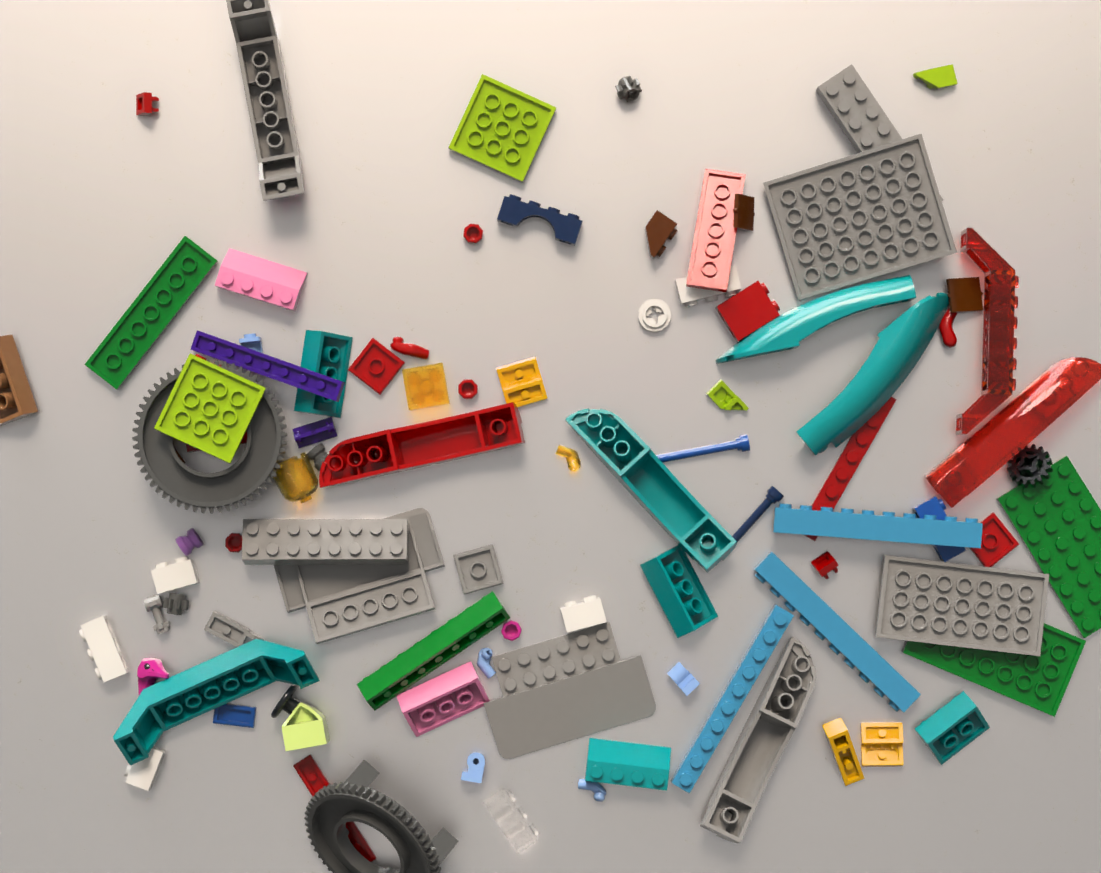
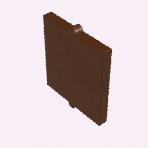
(744, 212)
(964, 294)

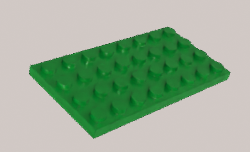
(1064, 537)
(1022, 677)

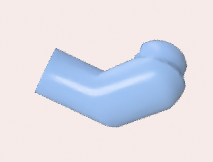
(483, 662)
(595, 787)

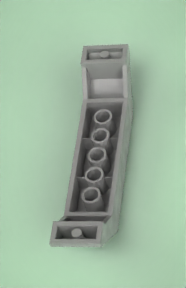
(267, 98)

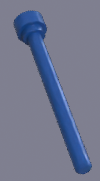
(741, 443)

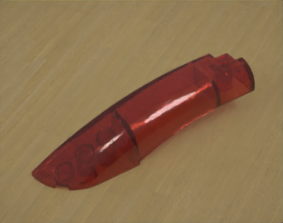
(1013, 428)

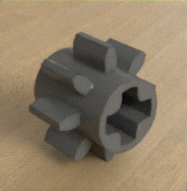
(628, 88)
(175, 603)

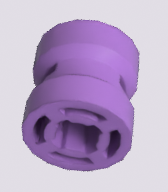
(188, 542)

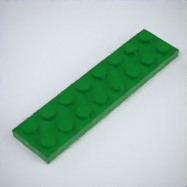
(151, 312)

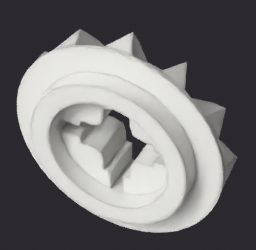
(659, 306)

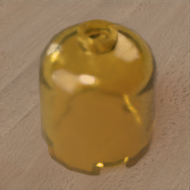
(296, 479)

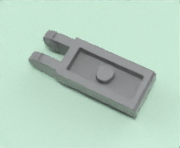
(228, 630)

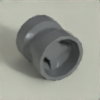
(318, 455)

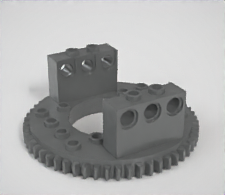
(217, 488)
(357, 802)

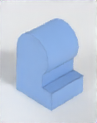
(683, 678)
(476, 767)

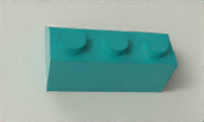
(952, 727)

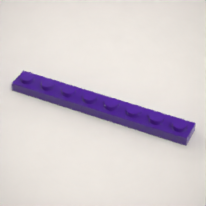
(268, 366)

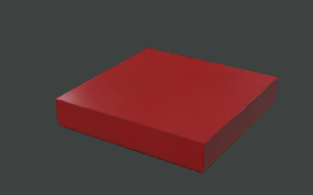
(376, 366)
(995, 541)

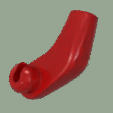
(946, 329)
(409, 349)

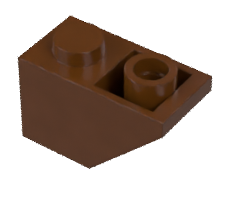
(658, 231)

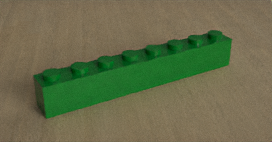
(433, 651)

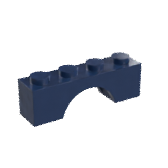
(515, 211)

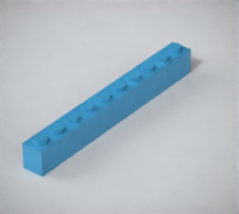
(878, 527)
(837, 632)
(732, 698)

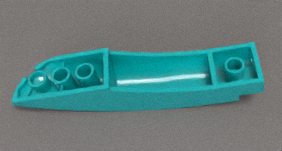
(800, 322)
(880, 376)
(653, 486)

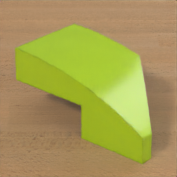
(938, 77)
(725, 398)

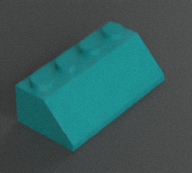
(329, 356)
(679, 591)
(628, 764)

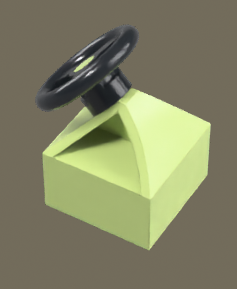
(305, 724)

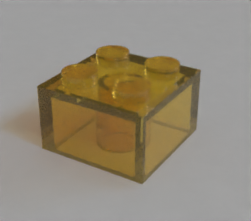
(426, 386)

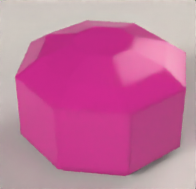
(511, 630)

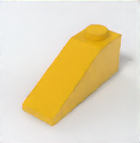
(843, 751)

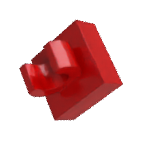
(144, 104)
(825, 564)

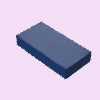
(235, 715)

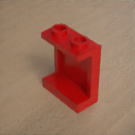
(748, 310)

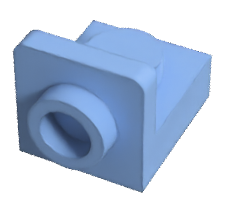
(252, 342)

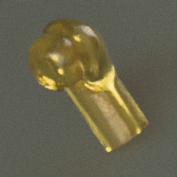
(571, 456)

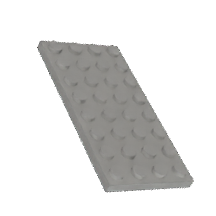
(962, 605)

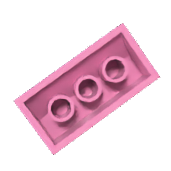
(261, 279)
(443, 699)

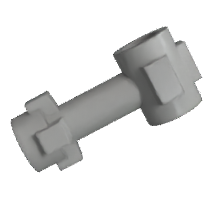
(154, 604)

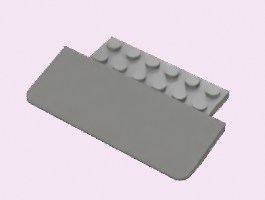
(364, 596)
(566, 691)

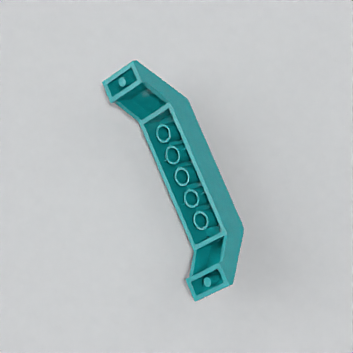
(207, 688)

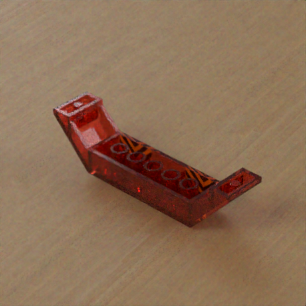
(997, 330)

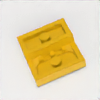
(522, 382)
(881, 744)

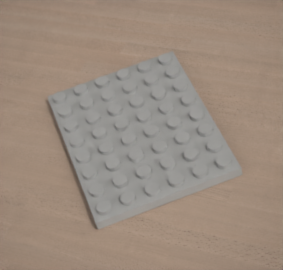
(860, 217)

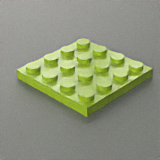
(502, 128)
(210, 408)

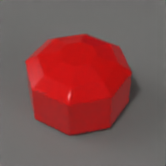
(473, 233)
(467, 389)
(234, 542)

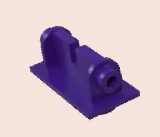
(314, 432)

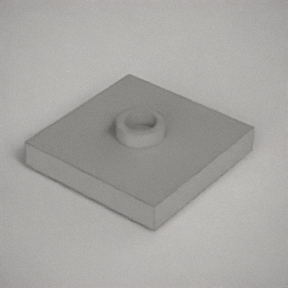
(478, 569)

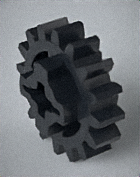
(1030, 475)

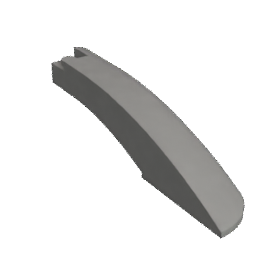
(761, 743)

